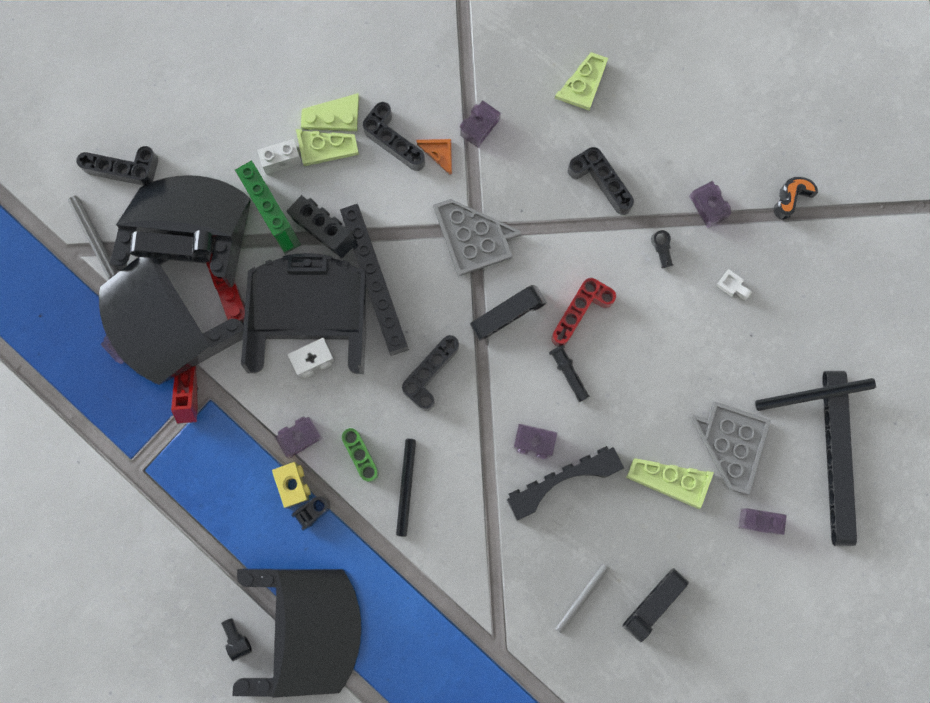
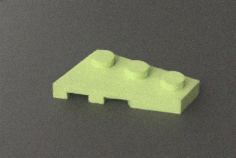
(583, 85)
(332, 115)
(325, 147)

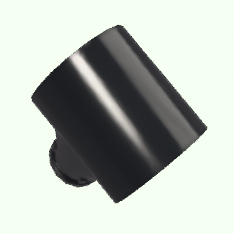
(663, 250)
(237, 644)

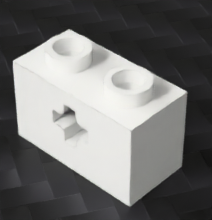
(279, 156)
(301, 358)

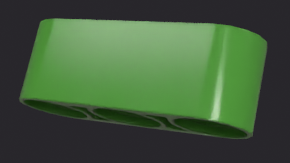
(358, 445)

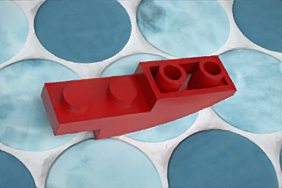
(229, 296)

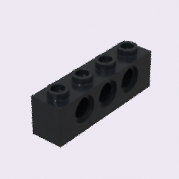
(322, 226)

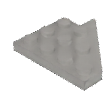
(473, 237)
(734, 443)

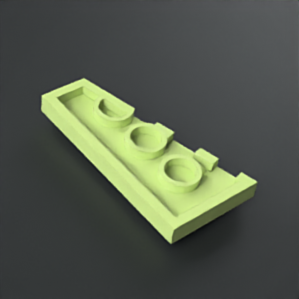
(676, 482)

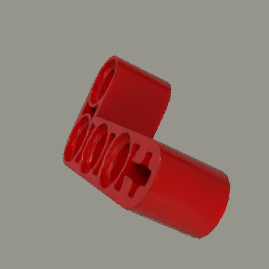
(578, 313)

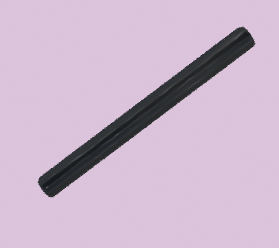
(815, 394)

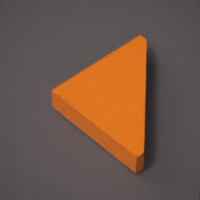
(439, 151)

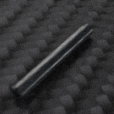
(406, 485)

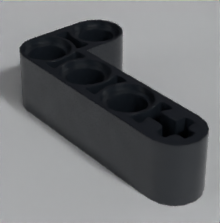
(396, 140)
(117, 165)
(612, 179)
(172, 247)
(508, 311)
(434, 369)
(640, 622)

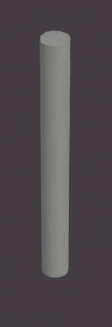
(582, 598)

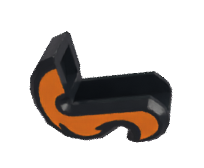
(789, 193)

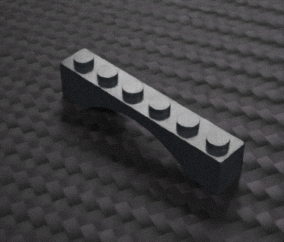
(601, 465)

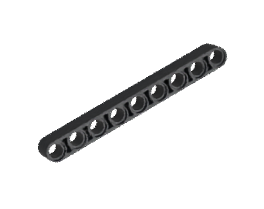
(839, 463)

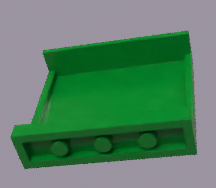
(268, 207)

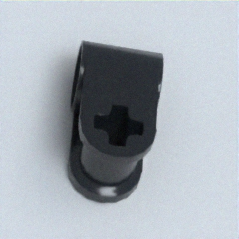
(308, 514)

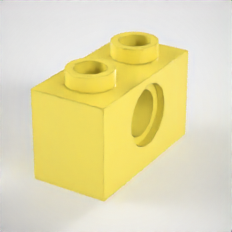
(282, 476)

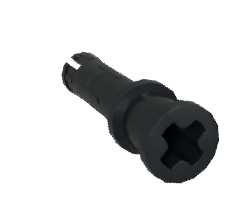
(565, 365)

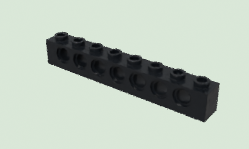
(375, 281)

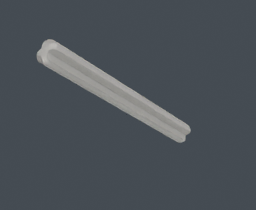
(92, 235)

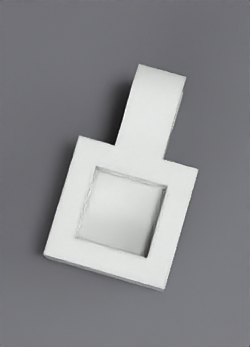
(732, 283)

